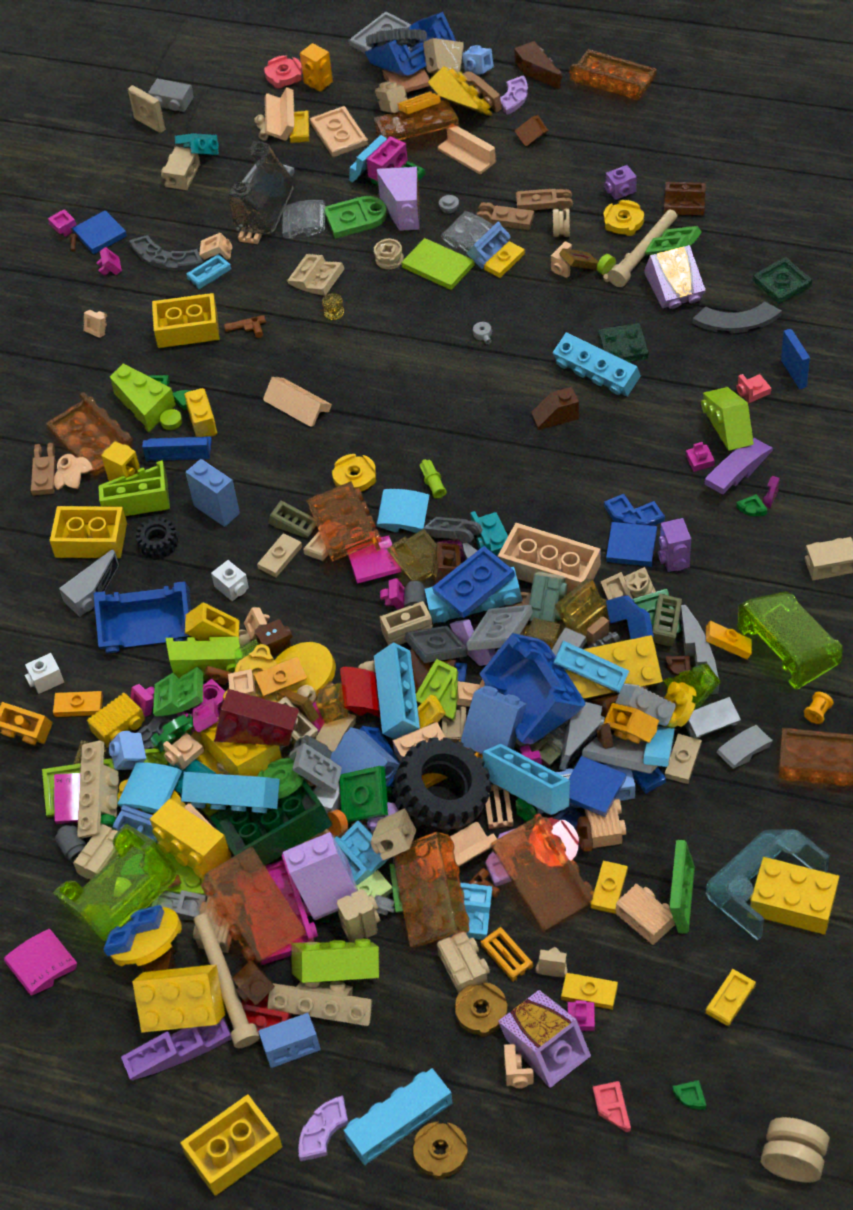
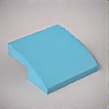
(361, 164)
(402, 510)
(149, 786)
(359, 852)
(477, 905)

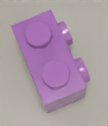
(674, 545)

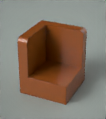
(531, 130)

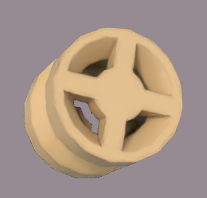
(635, 581)

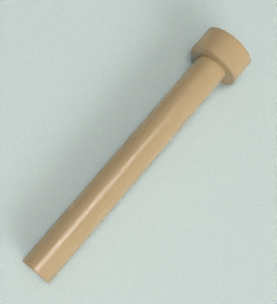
(620, 274)
(243, 1033)

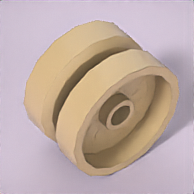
(795, 1149)

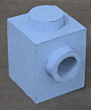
(127, 750)

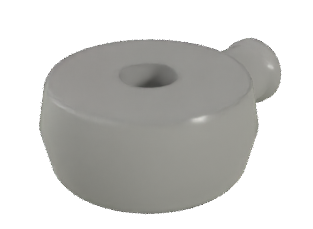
(482, 331)

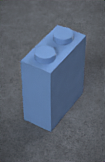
(212, 492)
(492, 720)
(360, 752)

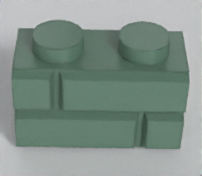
(545, 593)

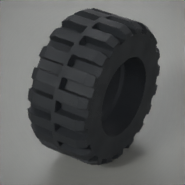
(451, 761)

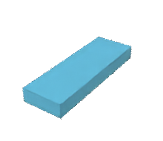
(590, 666)
(659, 749)

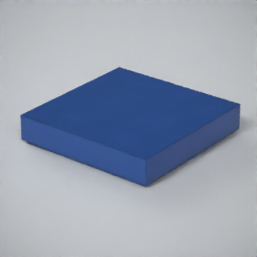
(99, 232)
(795, 358)
(631, 544)
(594, 786)

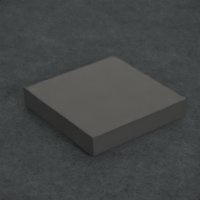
(436, 644)

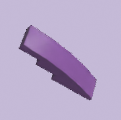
(737, 465)
(174, 1049)

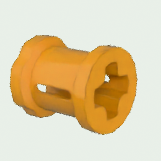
(818, 707)

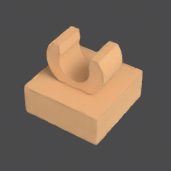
(95, 323)
(255, 620)

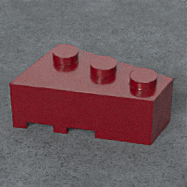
(255, 720)

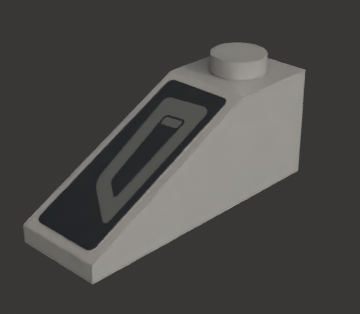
(95, 578)
(580, 732)

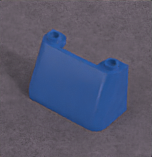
(408, 60)
(141, 617)
(527, 671)

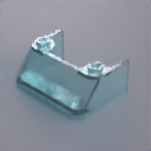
(732, 886)

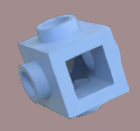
(477, 60)

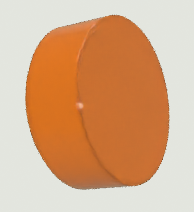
(338, 821)

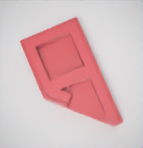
(611, 1105)

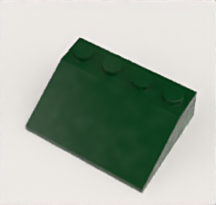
(278, 830)

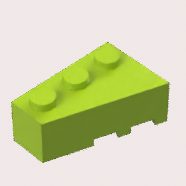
(142, 395)
(729, 417)
(138, 493)
(189, 654)
(335, 960)

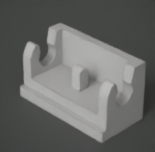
(712, 718)

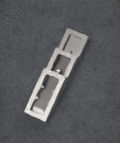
(695, 642)

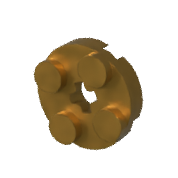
(480, 1023)
(440, 1165)

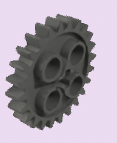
(401, 35)

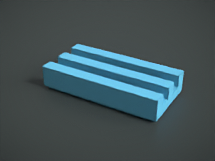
(210, 272)

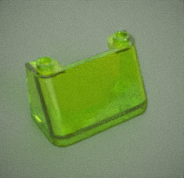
(791, 634)
(122, 886)

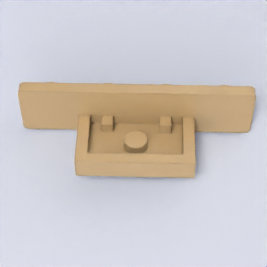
(97, 790)
(322, 1001)

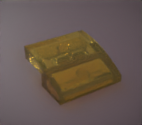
(415, 555)
(582, 607)

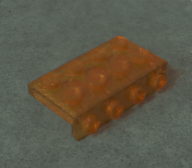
(612, 74)
(403, 125)
(88, 431)
(344, 521)
(816, 757)
(542, 872)
(431, 890)
(252, 906)

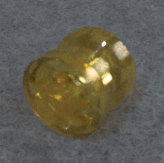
(333, 306)

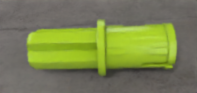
(432, 479)

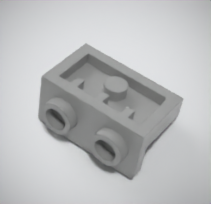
(316, 768)

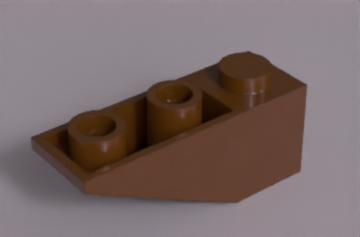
(535, 64)

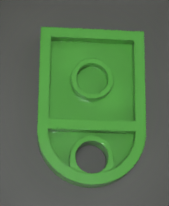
(355, 215)

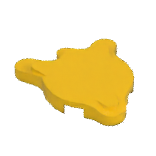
(258, 661)

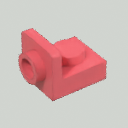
(752, 388)

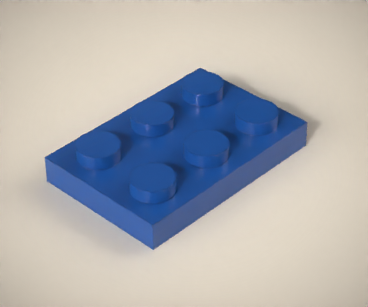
(473, 581)

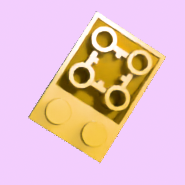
(453, 87)

